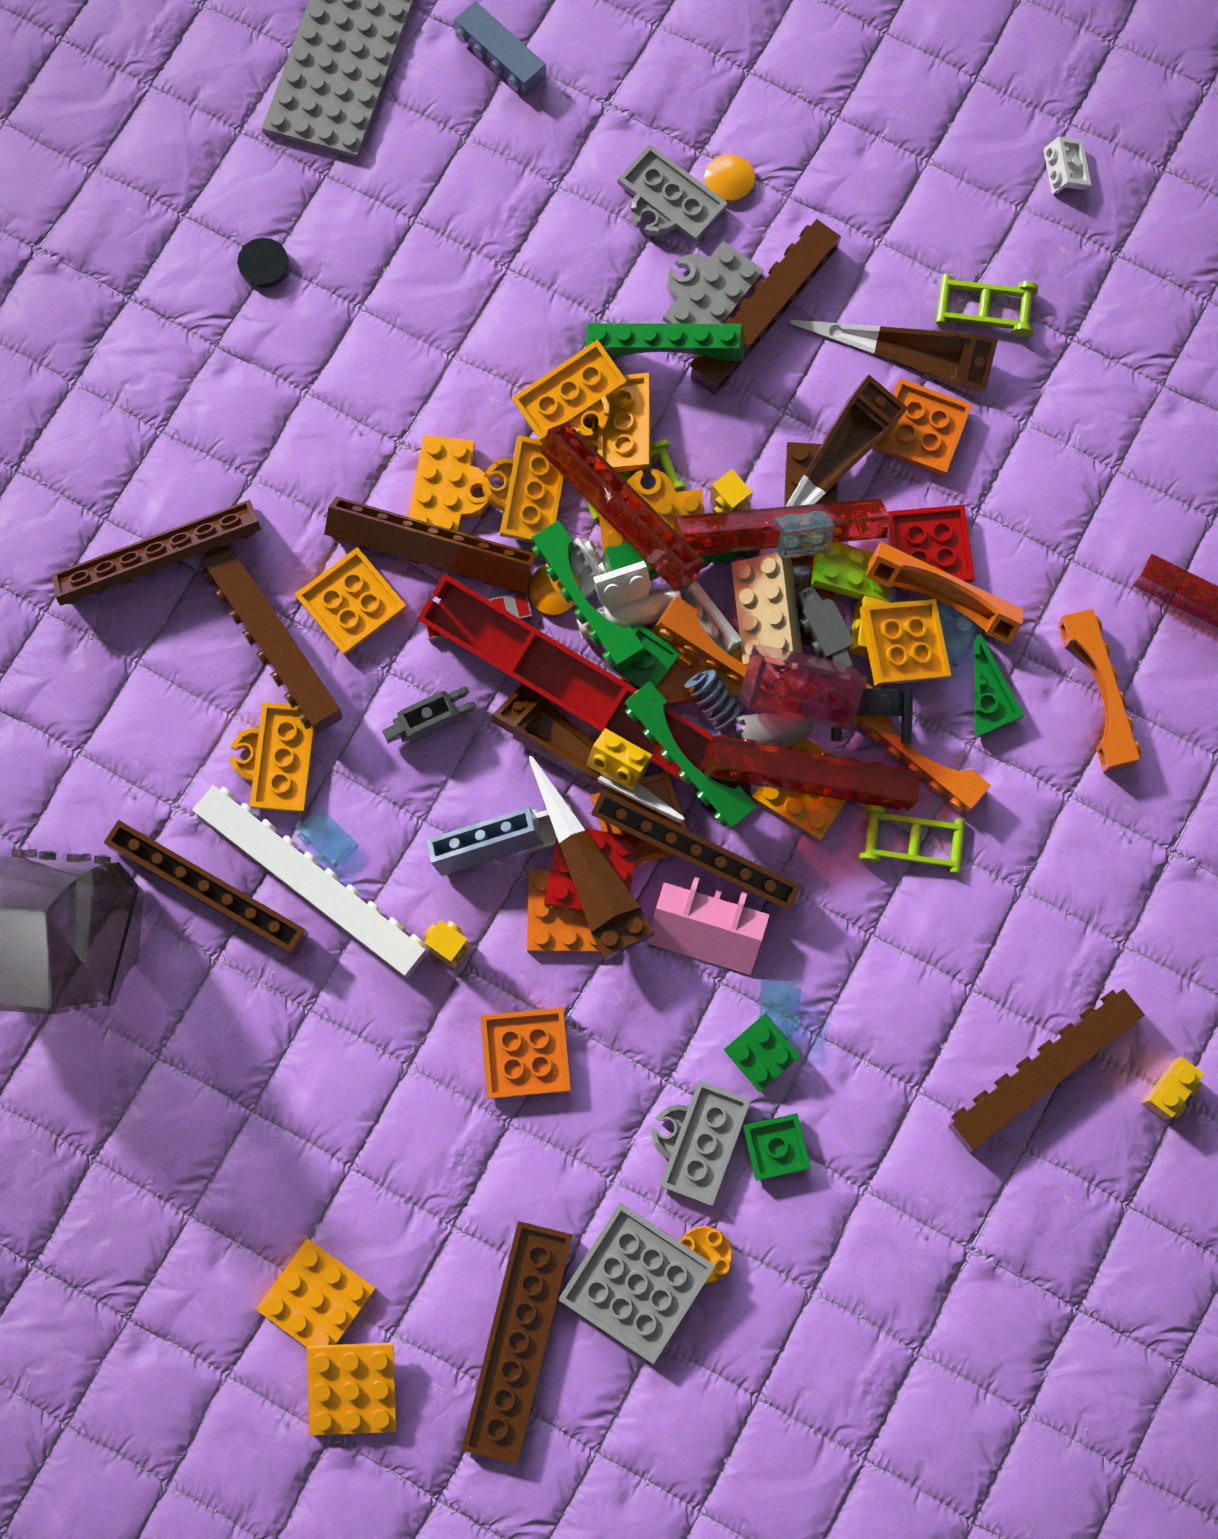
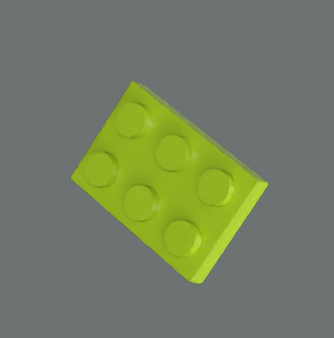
(845, 573)

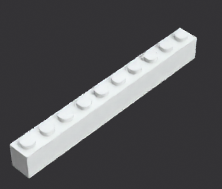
(311, 882)

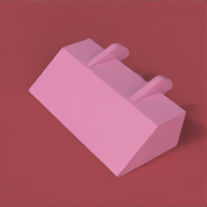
(708, 927)

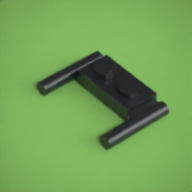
(886, 703)

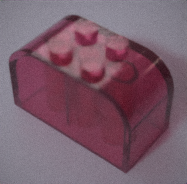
(802, 687)

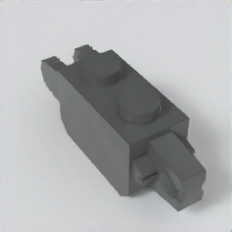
(825, 626)
(428, 716)

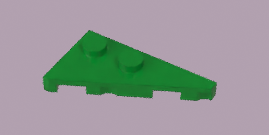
(992, 696)

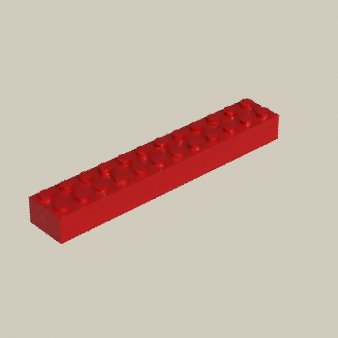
(552, 670)

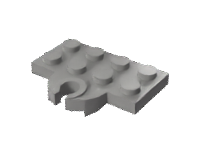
(669, 196)
(711, 288)
(700, 1141)

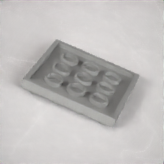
(636, 1282)

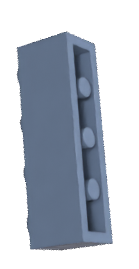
(499, 48)
(485, 841)

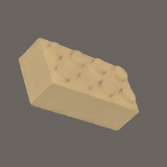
(766, 604)

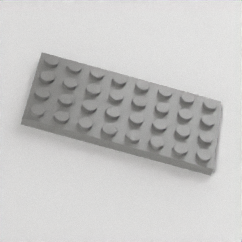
(337, 73)

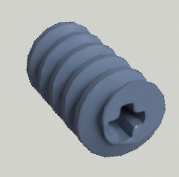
(715, 696)

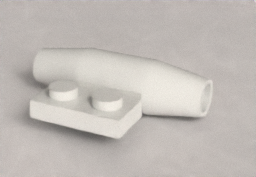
(628, 598)

